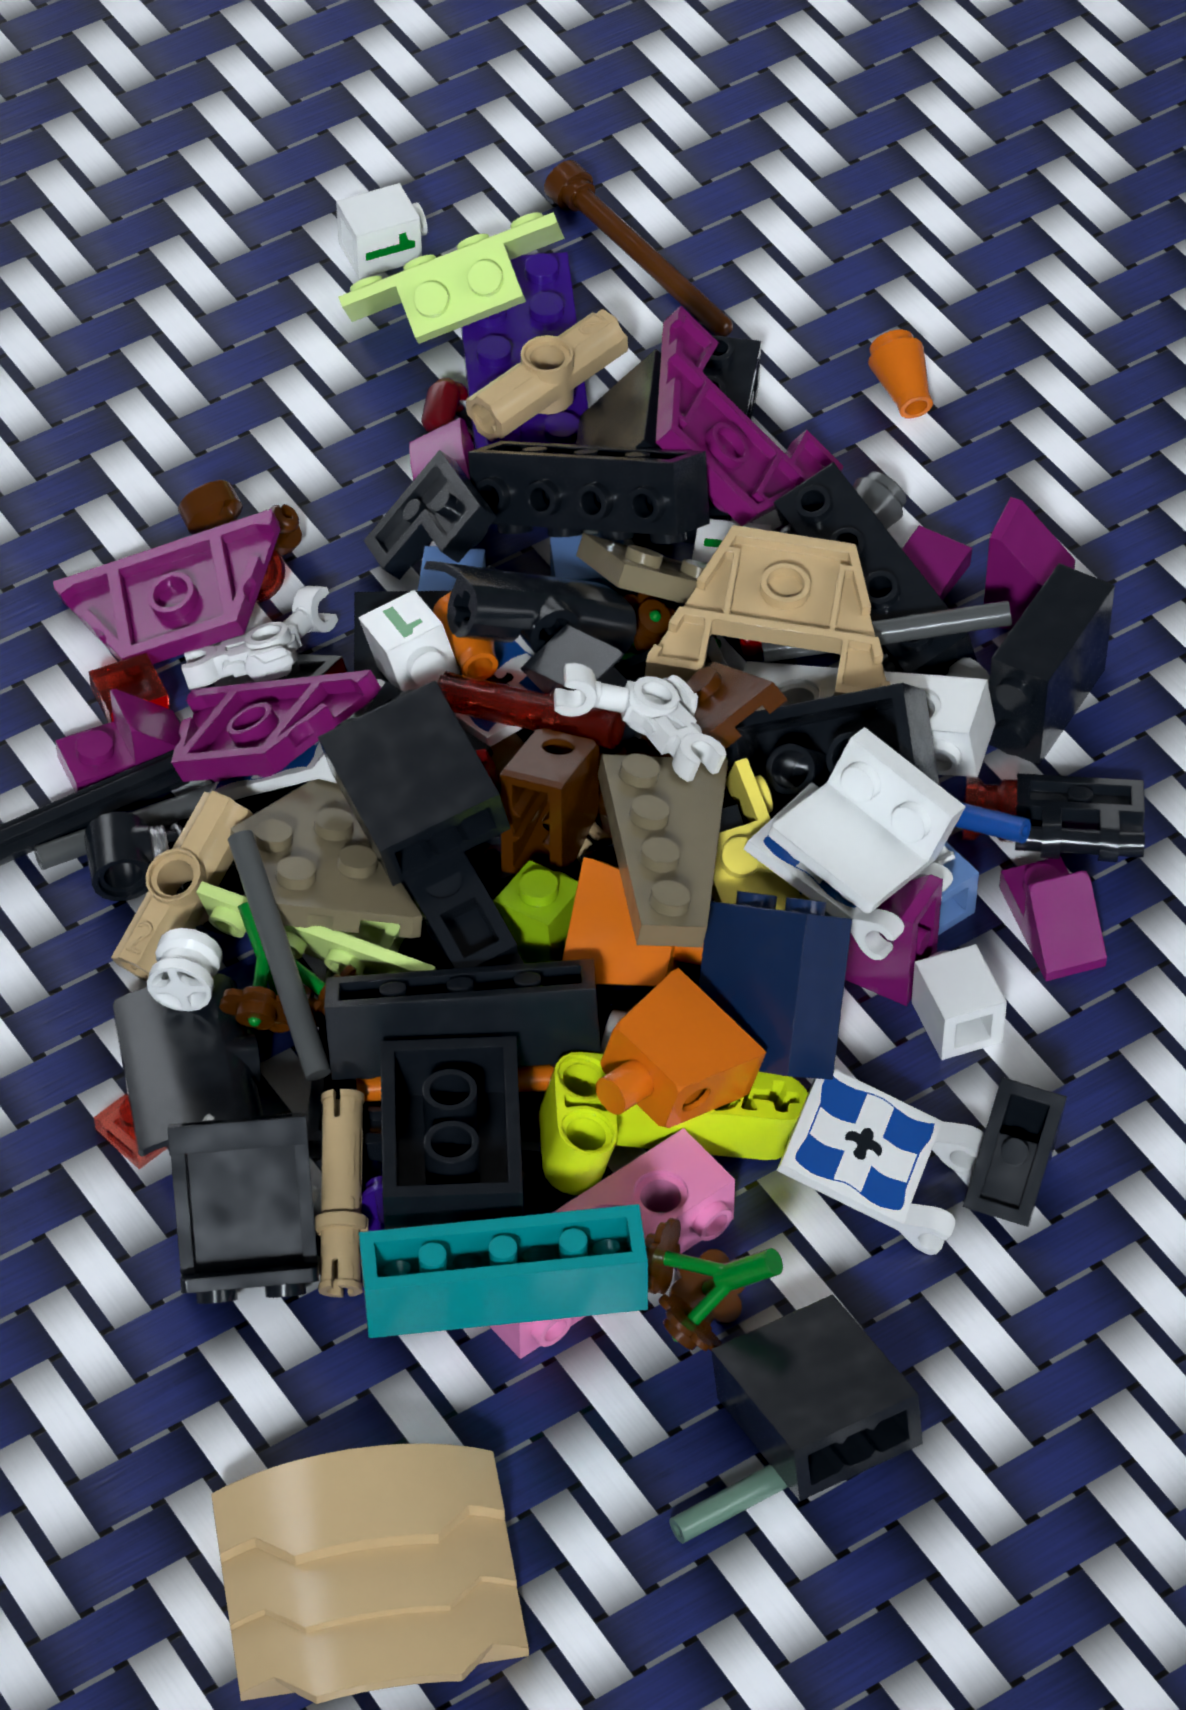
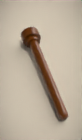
(573, 189)

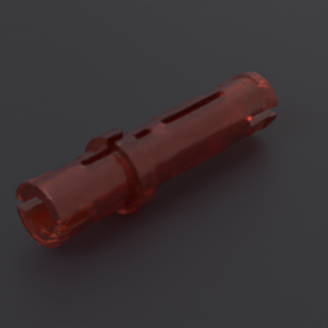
(526, 709)

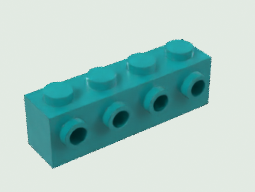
(504, 1271)

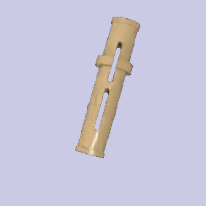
(341, 1193)

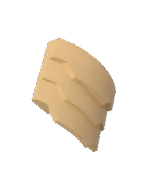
(367, 1571)

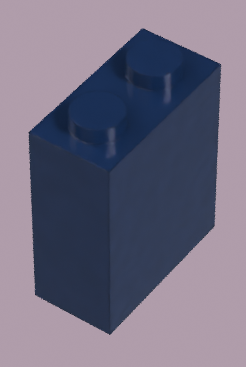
(779, 978)

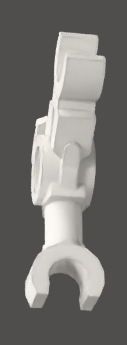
(265, 650)
(651, 707)

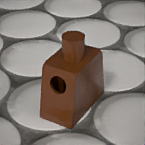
(552, 784)

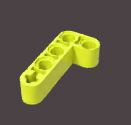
(582, 1133)

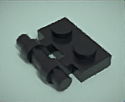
(1082, 816)

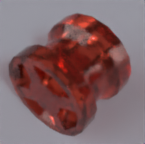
(990, 796)

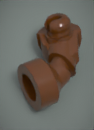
(218, 504)

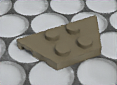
(325, 865)

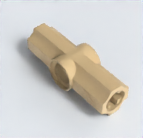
(547, 375)
(197, 856)

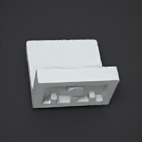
(869, 823)

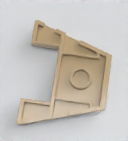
(781, 594)

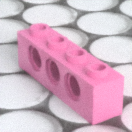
(668, 1178)

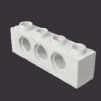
(957, 708)

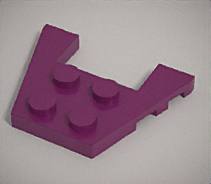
(693, 414)

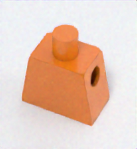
(604, 932)
(677, 1056)

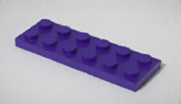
(497, 341)

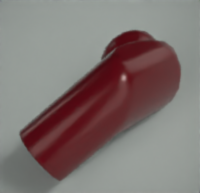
(443, 403)

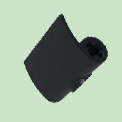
(508, 604)
(184, 1064)

